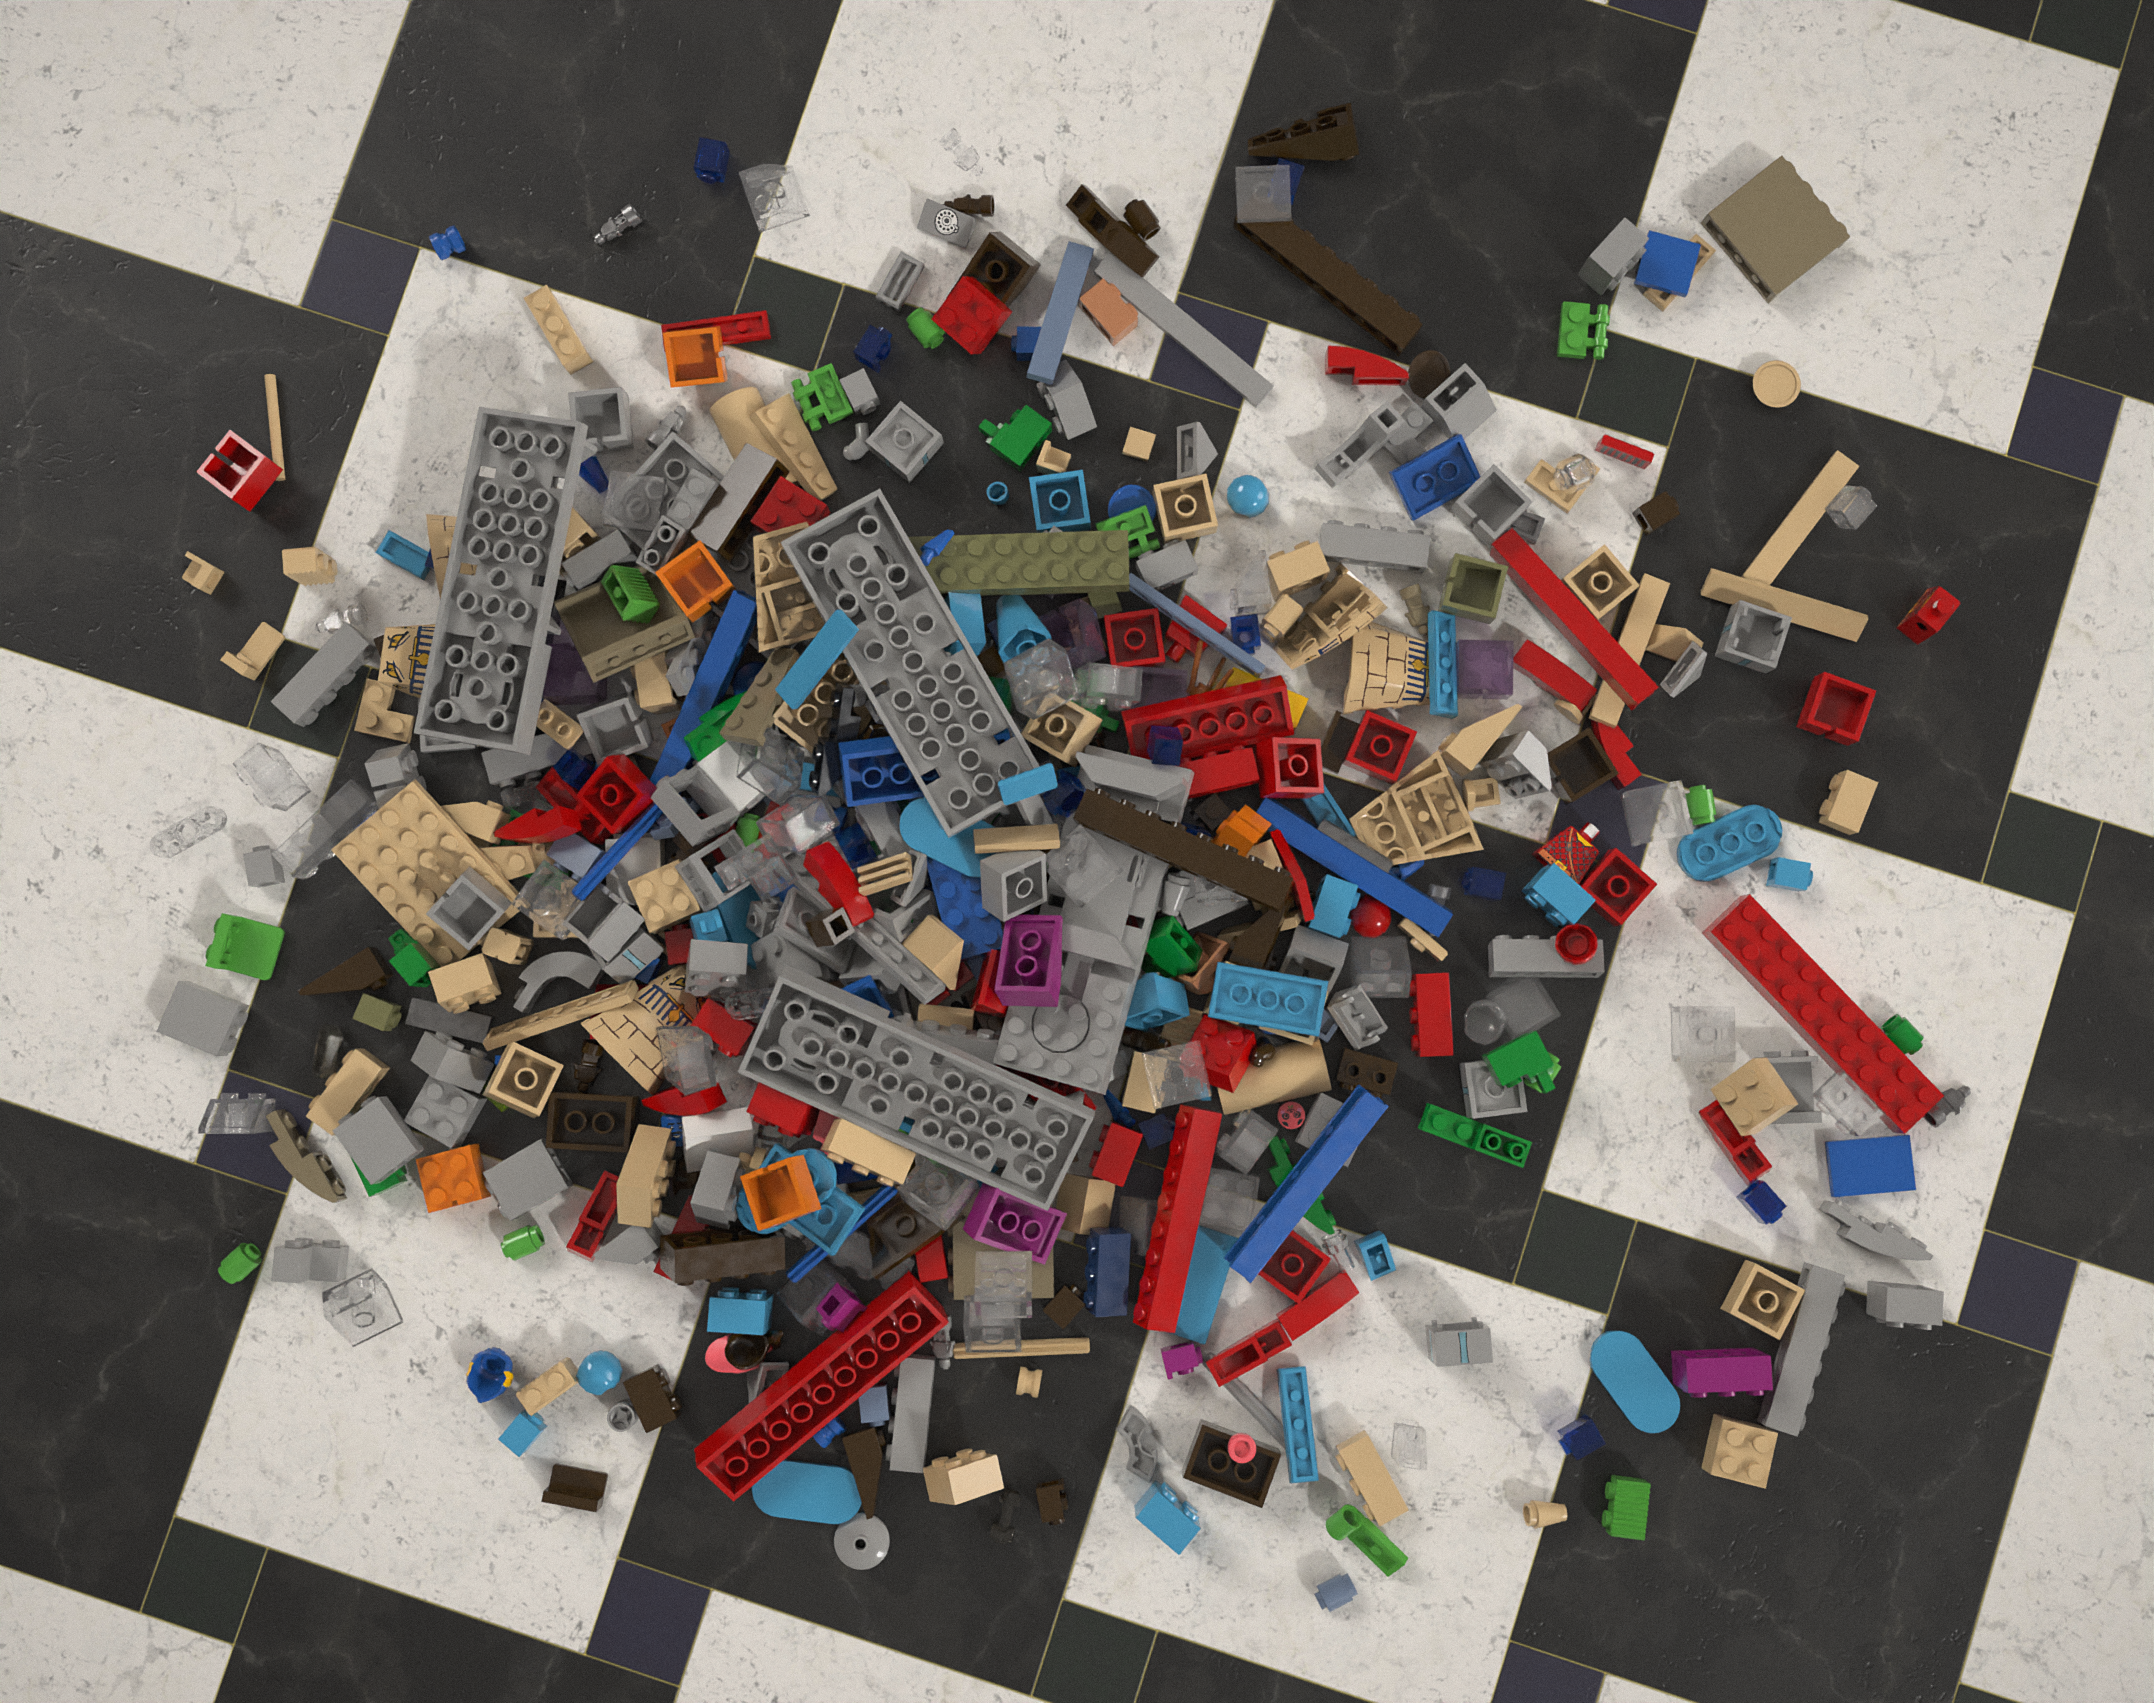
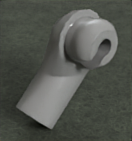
(858, 447)

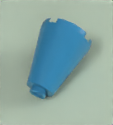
(1017, 627)

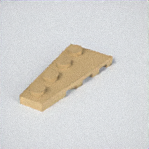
(791, 440)
(512, 859)

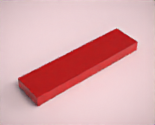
(734, 328)

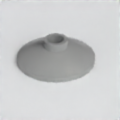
(871, 1531)

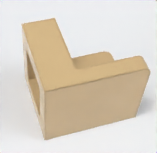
(1052, 460)
(202, 574)

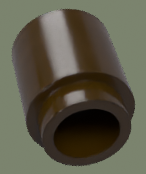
(1141, 219)

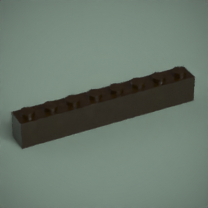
(1335, 281)
(1184, 850)

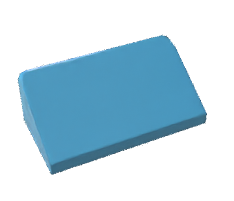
(1027, 784)

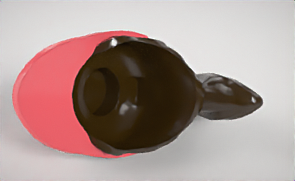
(741, 1352)

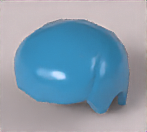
(1248, 496)
(599, 1372)

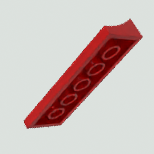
(1215, 718)

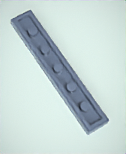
(1060, 313)
(1196, 626)

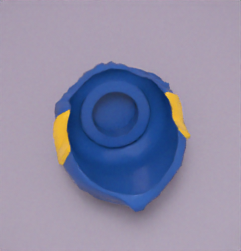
(489, 1374)

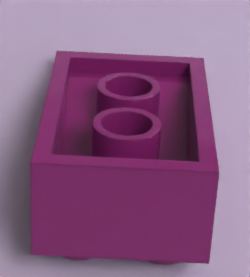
(1030, 961)
(1013, 1223)

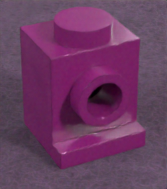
(839, 1308)
(1181, 1358)

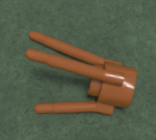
(1201, 688)

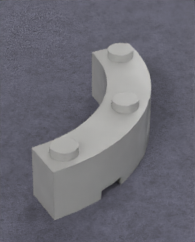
(880, 824)

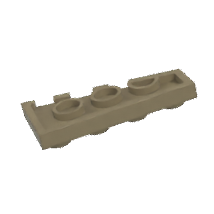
(757, 705)

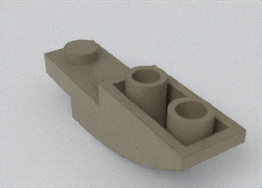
(309, 1169)

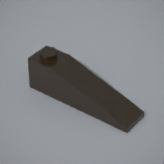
(1323, 138)

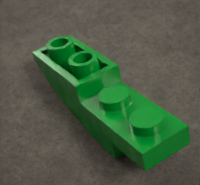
(706, 736)
(1475, 1135)
(1316, 1214)

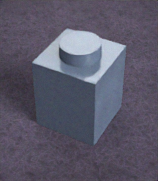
(875, 1405)

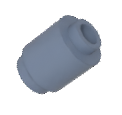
(1335, 1592)

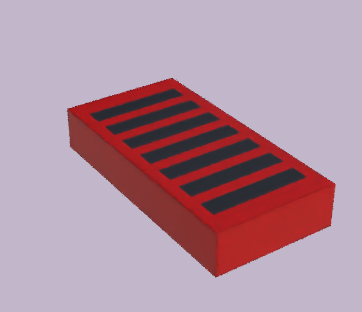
(1624, 451)

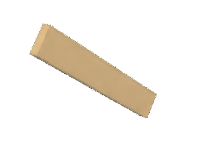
(1801, 519)
(1802, 609)
(1633, 640)
(561, 1015)

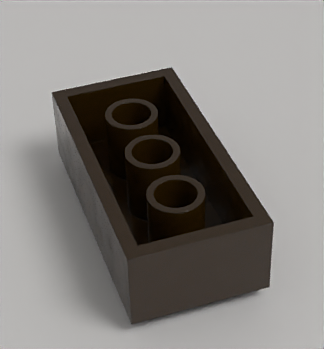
(720, 1254)

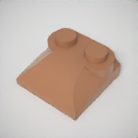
(1203, 978)

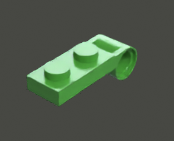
(1367, 1537)

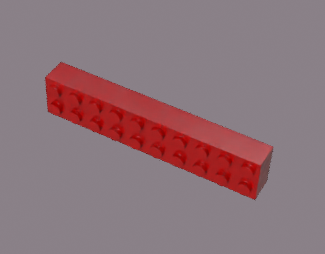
(1822, 1012)
(820, 1386)

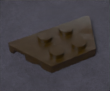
(899, 1233)

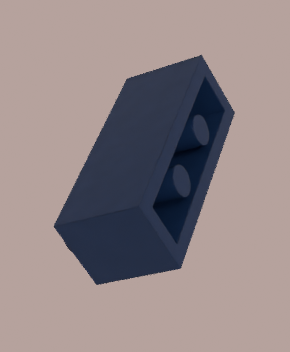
(1107, 1271)

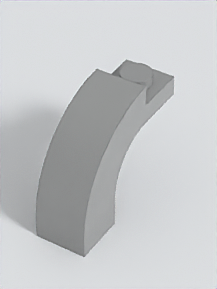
(1361, 445)
(544, 970)

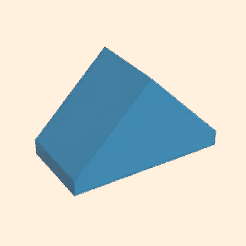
(1375, 1254)

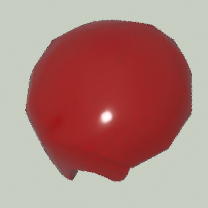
(1370, 917)
(1576, 944)

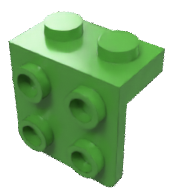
(244, 946)

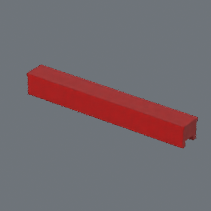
(1572, 619)

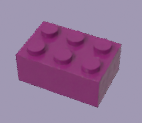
(1722, 1371)

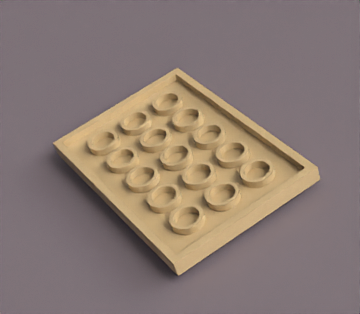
(410, 859)

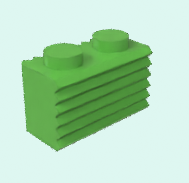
(630, 594)
(1626, 1507)

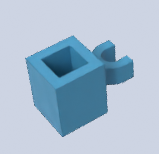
(708, 926)

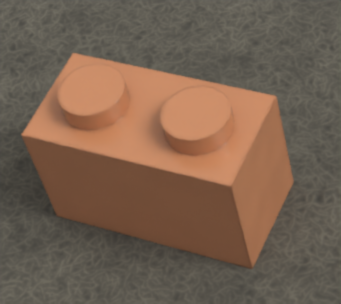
(1109, 311)

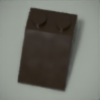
(1001, 267)

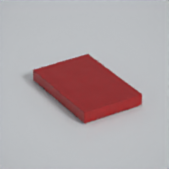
(1289, 863)

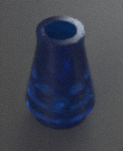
(593, 474)

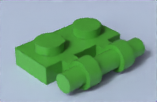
(1574, 330)
(829, 393)
(1138, 525)

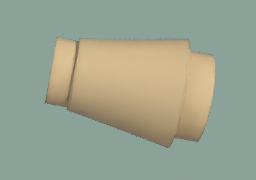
(1543, 1513)

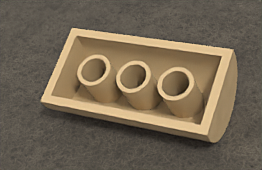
(736, 427)
(1291, 1074)

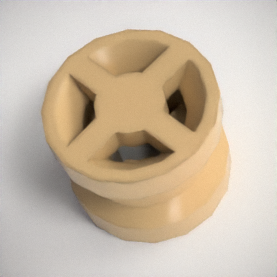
(1029, 1382)

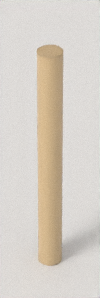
(274, 423)

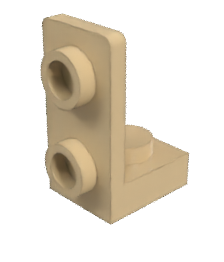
(256, 652)
(558, 725)

